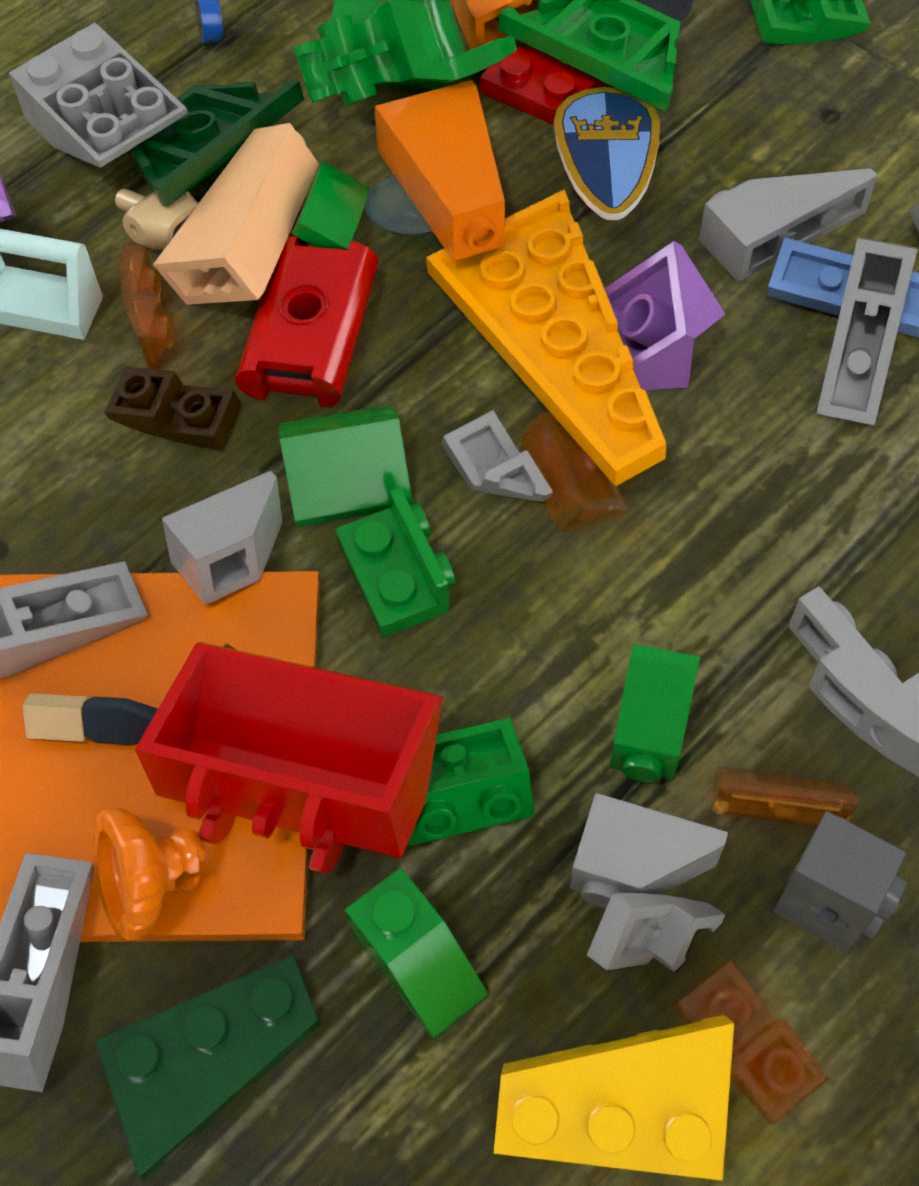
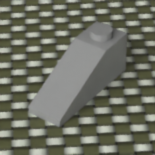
(751, 220)
(866, 330)
(64, 613)
(38, 963)

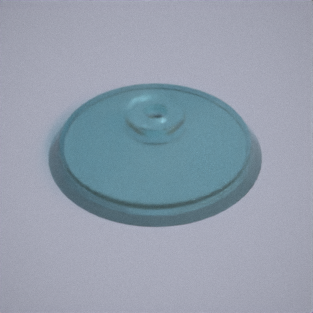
(394, 211)

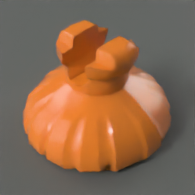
(139, 869)

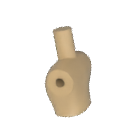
(149, 221)

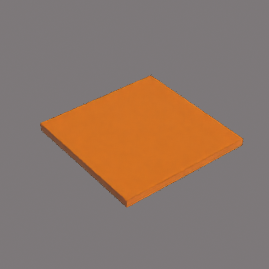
(58, 787)

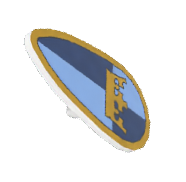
(608, 148)

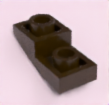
(165, 408)

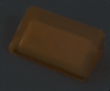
(579, 487)
(780, 796)

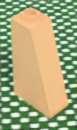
(242, 221)

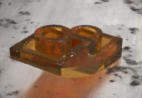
(143, 305)
(767, 1055)

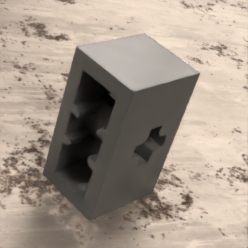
(843, 883)

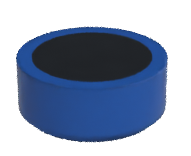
(209, 21)

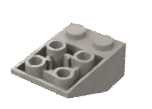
(93, 97)

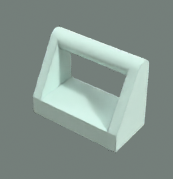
(47, 300)

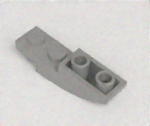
(858, 680)

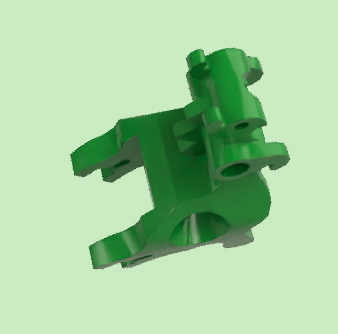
(395, 46)

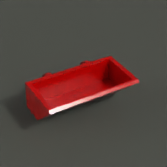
(293, 752)

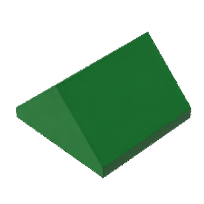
(343, 464)

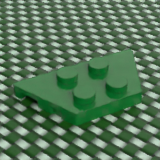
(607, 39)

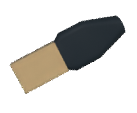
(83, 717)

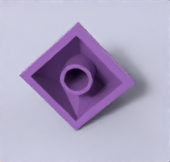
(660, 314)

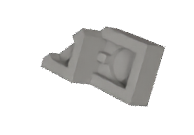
(492, 461)
(649, 927)

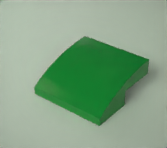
(809, 20)

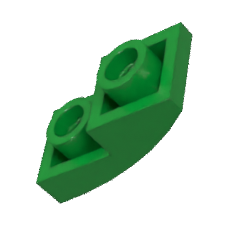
(331, 209)

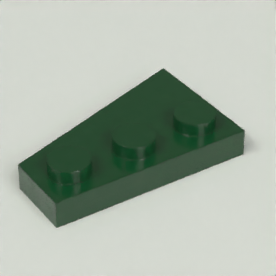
(199, 1055)

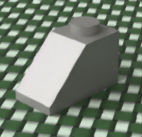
(640, 851)

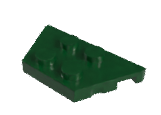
(209, 134)

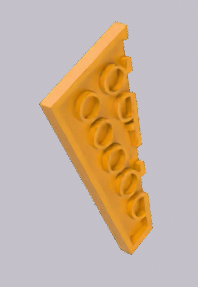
(558, 333)

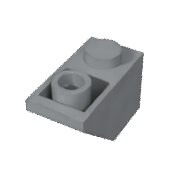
(225, 538)

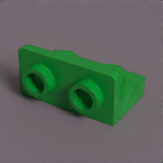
(396, 565)
(475, 782)

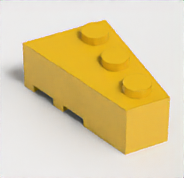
(624, 1103)

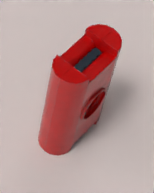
(308, 322)

